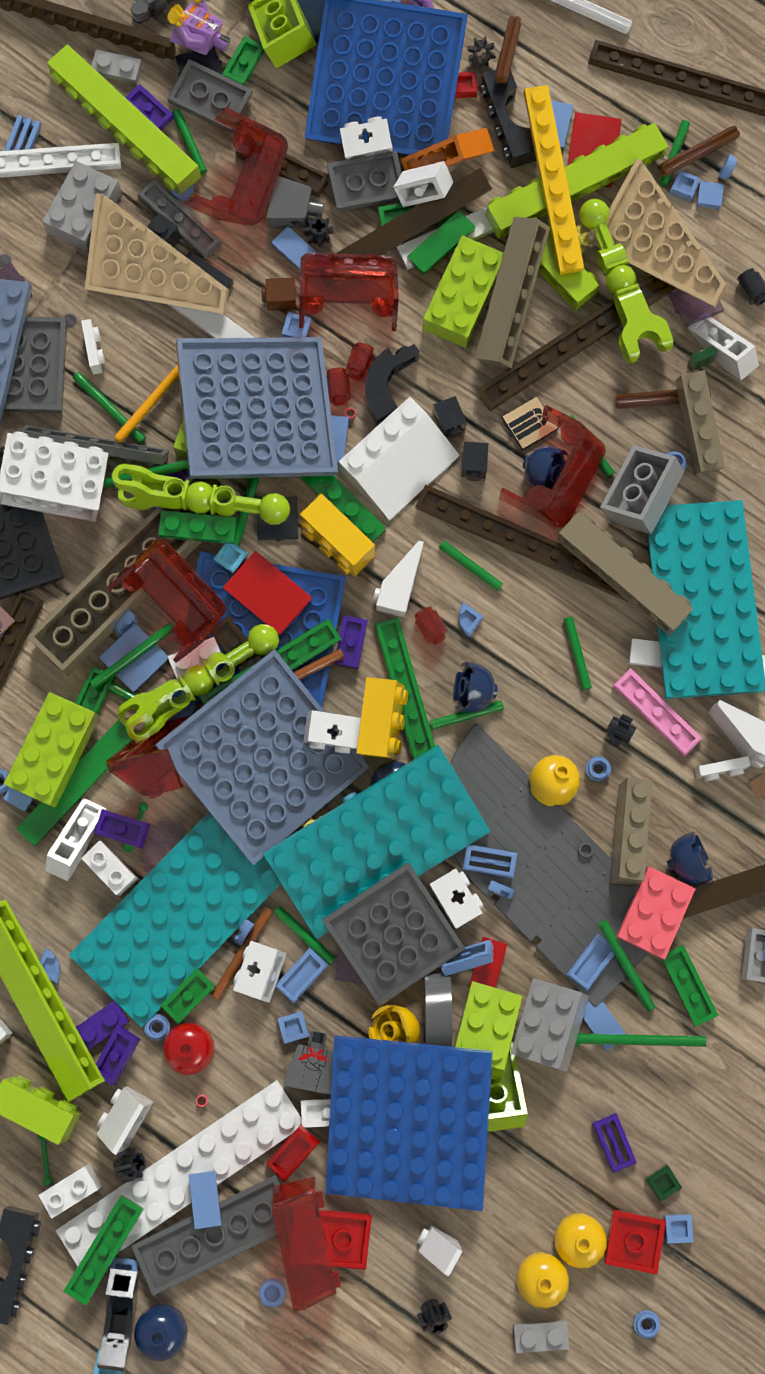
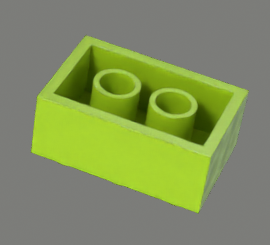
(489, 1022)
(37, 1109)

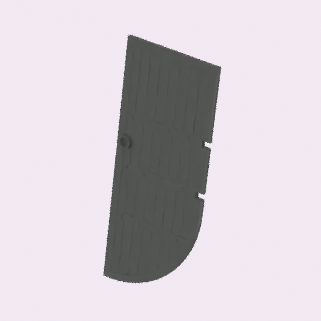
(559, 870)

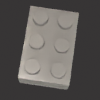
(73, 207)
(642, 489)
(550, 1024)

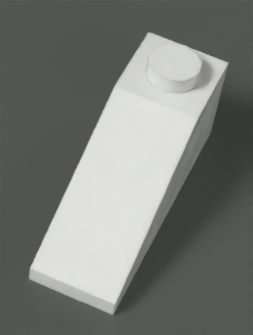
(732, 351)
(398, 585)
(73, 840)
(439, 1249)

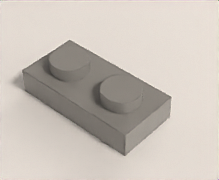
(117, 66)
(753, 965)
(541, 1336)

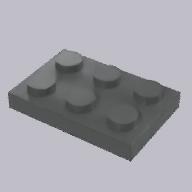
(207, 93)
(364, 180)

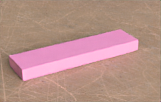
(657, 712)

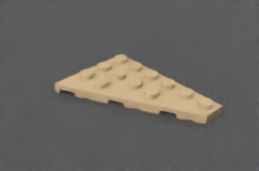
(659, 239)
(140, 265)

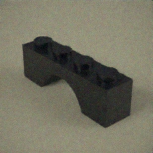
(516, 140)
(17, 1231)

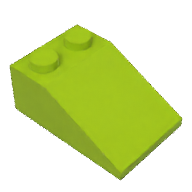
(281, 29)
(507, 1098)

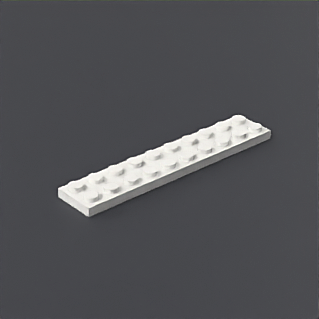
(165, 1184)

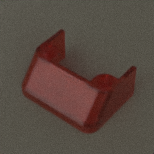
(264, 157)
(350, 281)
(559, 504)
(176, 591)
(146, 767)
(303, 1243)

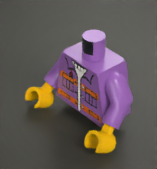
(197, 28)

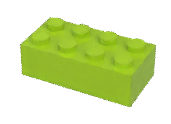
(463, 292)
(52, 750)

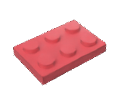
(655, 913)

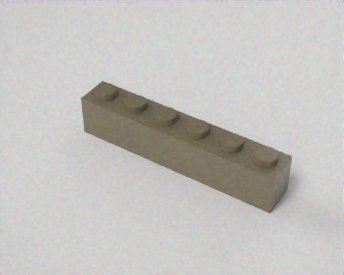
(512, 292)
(624, 573)

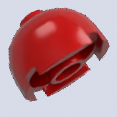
(188, 1048)

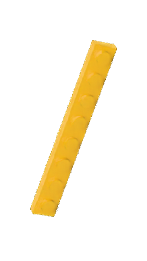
(553, 180)

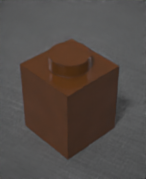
(279, 294)

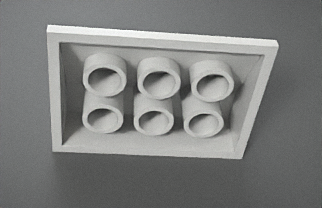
(398, 459)

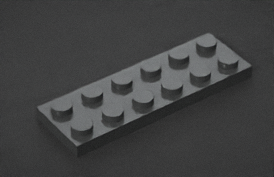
(186, 1251)

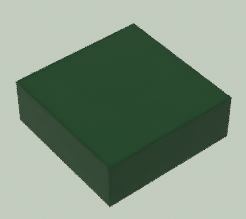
(702, 358)
(663, 1183)

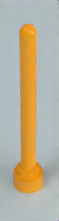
(147, 405)

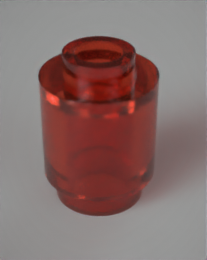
(359, 361)
(338, 386)
(430, 625)

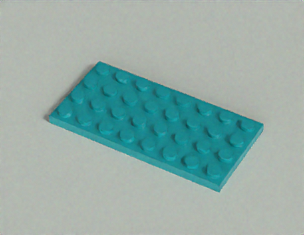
(707, 560)
(409, 816)
(174, 920)

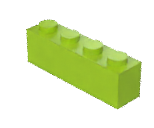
(573, 287)

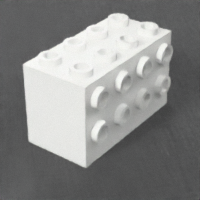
(52, 476)

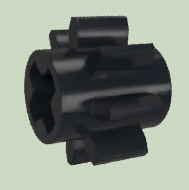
(485, 56)
(318, 224)
(620, 729)
(129, 1165)
(434, 1316)

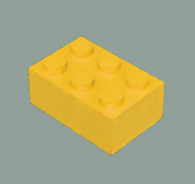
(337, 536)
(382, 719)

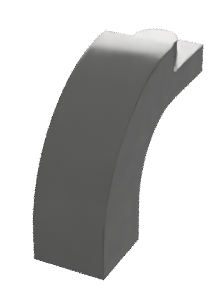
(438, 1009)

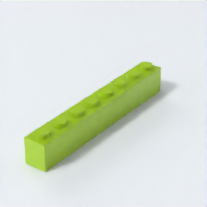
(124, 120)
(583, 176)
(44, 1010)

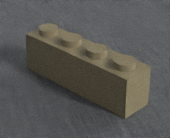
(699, 422)
(631, 832)

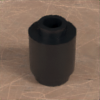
(752, 286)

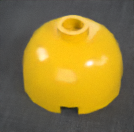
(554, 780)
(395, 1024)
(580, 1240)
(542, 1280)

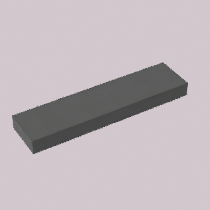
(189, 227)

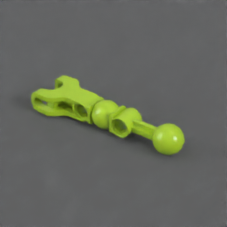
(621, 281)
(156, 491)
(198, 680)

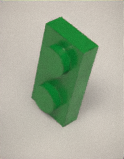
(244, 61)
(187, 996)

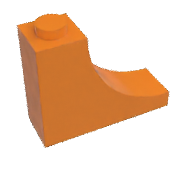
(452, 150)

